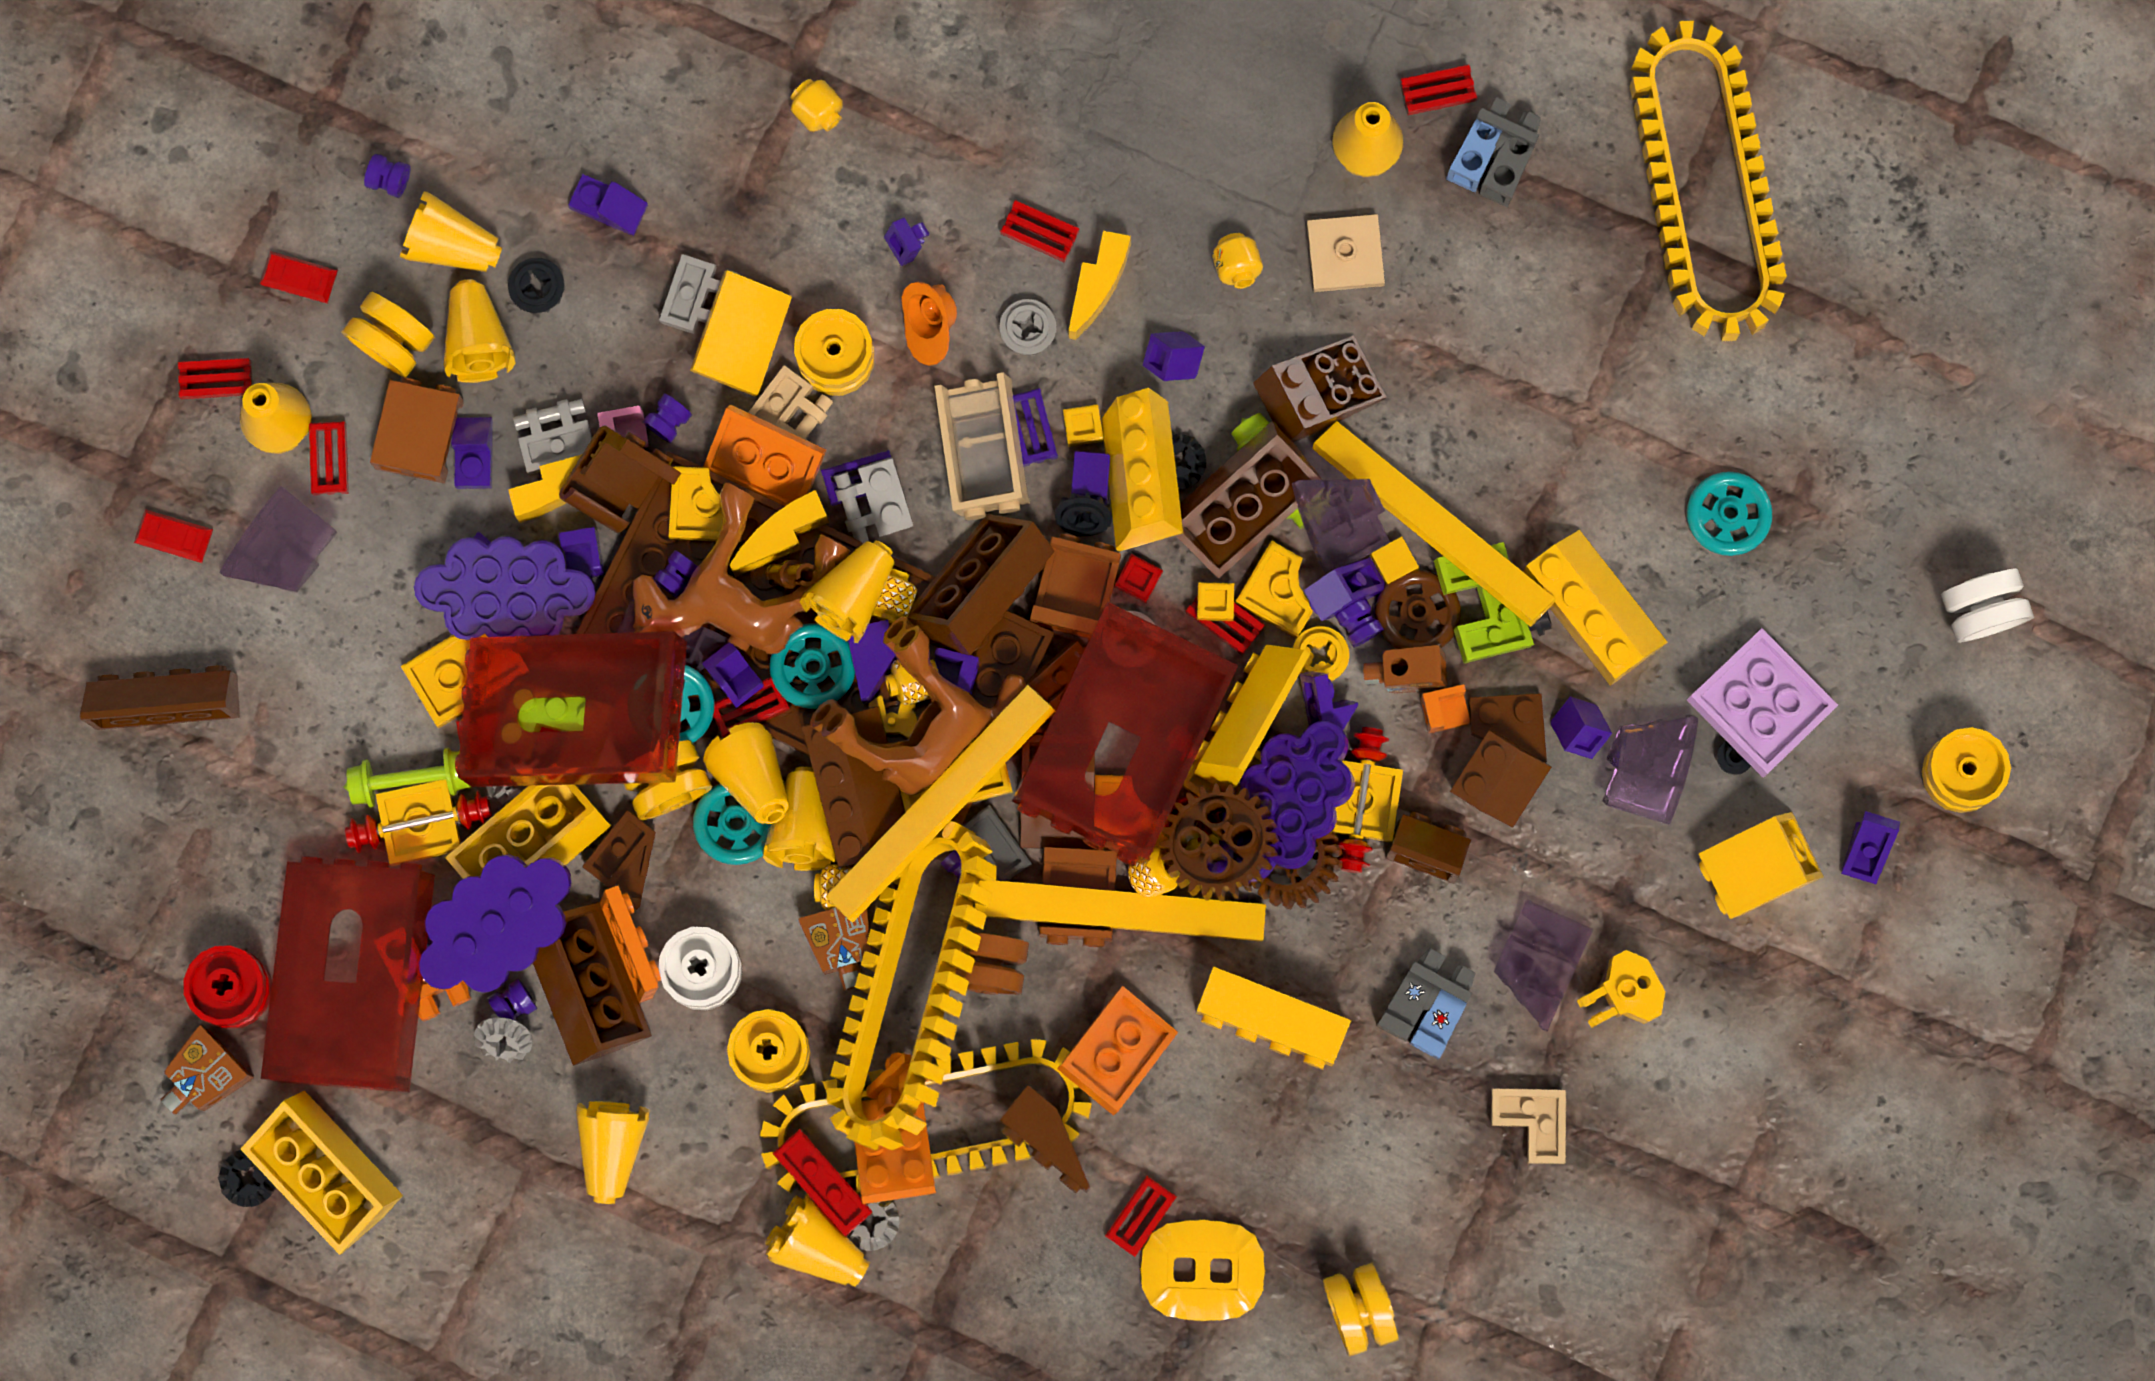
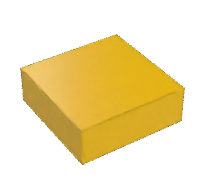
(1083, 425)
(1394, 560)
(1215, 601)

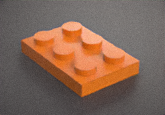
(763, 457)
(630, 943)
(1117, 1050)
(899, 1171)

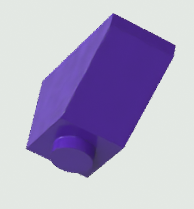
(1344, 587)
(871, 659)

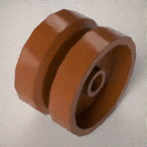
(988, 971)

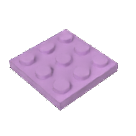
(1762, 702)

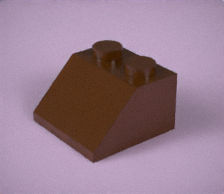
(1500, 778)
(1429, 848)

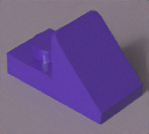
(608, 204)
(473, 452)
(1318, 697)
(1870, 847)

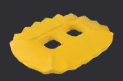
(1203, 1242)

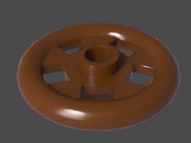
(1396, 591)

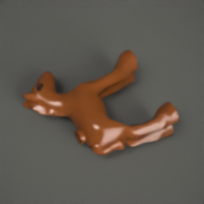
(724, 601)
(942, 729)

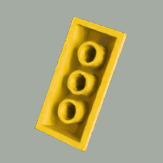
(1141, 469)
(1595, 607)
(1250, 715)
(533, 826)
(1273, 1018)
(321, 1171)

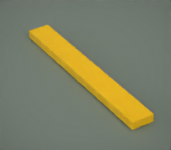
(1435, 524)
(940, 803)
(1124, 910)

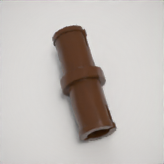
(791, 574)

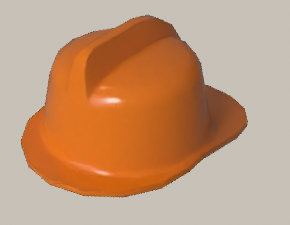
(927, 320)

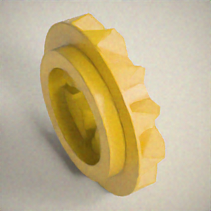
(1338, 651)

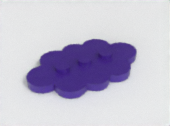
(504, 588)
(1301, 787)
(495, 923)

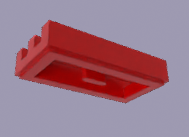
(1462, 71)
(1046, 219)
(207, 365)
(329, 488)
(1223, 635)
(758, 718)
(1123, 1242)

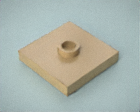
(1345, 253)

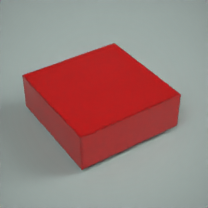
(1138, 578)

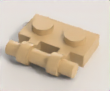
(784, 398)

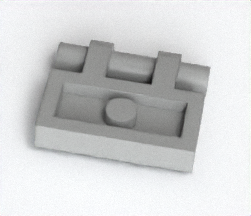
(688, 294)
(556, 443)
(884, 497)

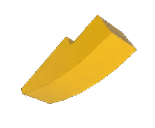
(1098, 281)
(542, 496)
(778, 534)

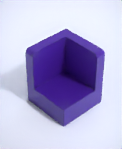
(1173, 356)
(1091, 474)
(583, 551)
(957, 668)
(733, 674)
(1581, 727)

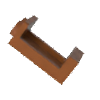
(416, 430)
(1075, 585)
(1080, 870)

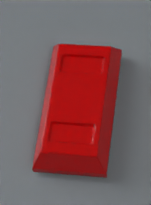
(298, 277)
(173, 536)

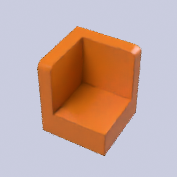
(1445, 709)

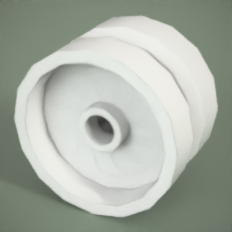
(1985, 600)
(682, 956)

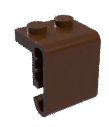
(613, 475)

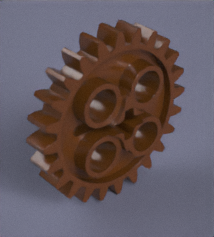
(1196, 865)

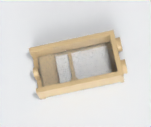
(982, 447)

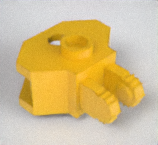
(1624, 993)

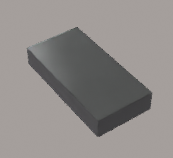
(1006, 852)

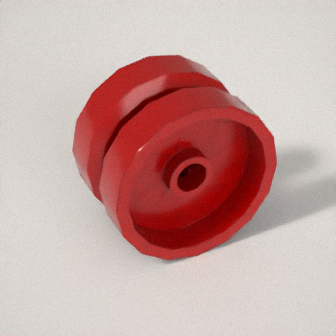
(229, 1008)

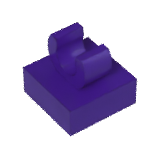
(905, 241)

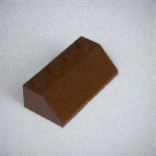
(1243, 500)
(980, 582)
(161, 699)
(852, 794)
(590, 988)

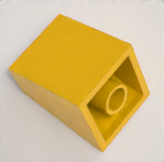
(1759, 865)

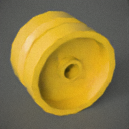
(390, 330)
(834, 373)
(1961, 791)
(663, 798)
(753, 1036)
(1366, 1307)

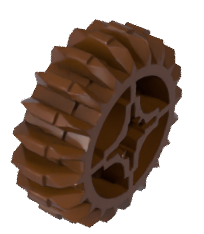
(1303, 887)

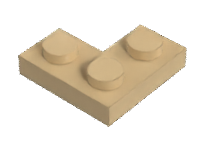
(1543, 1115)

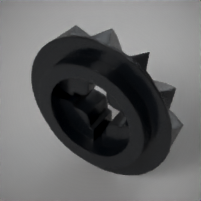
(520, 281)
(1194, 458)
(1085, 523)
(230, 1182)

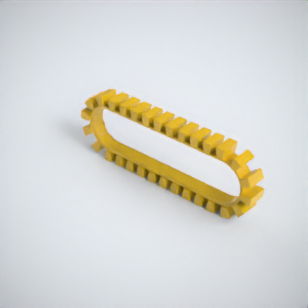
(1663, 170)
(849, 1099)
(953, 1167)

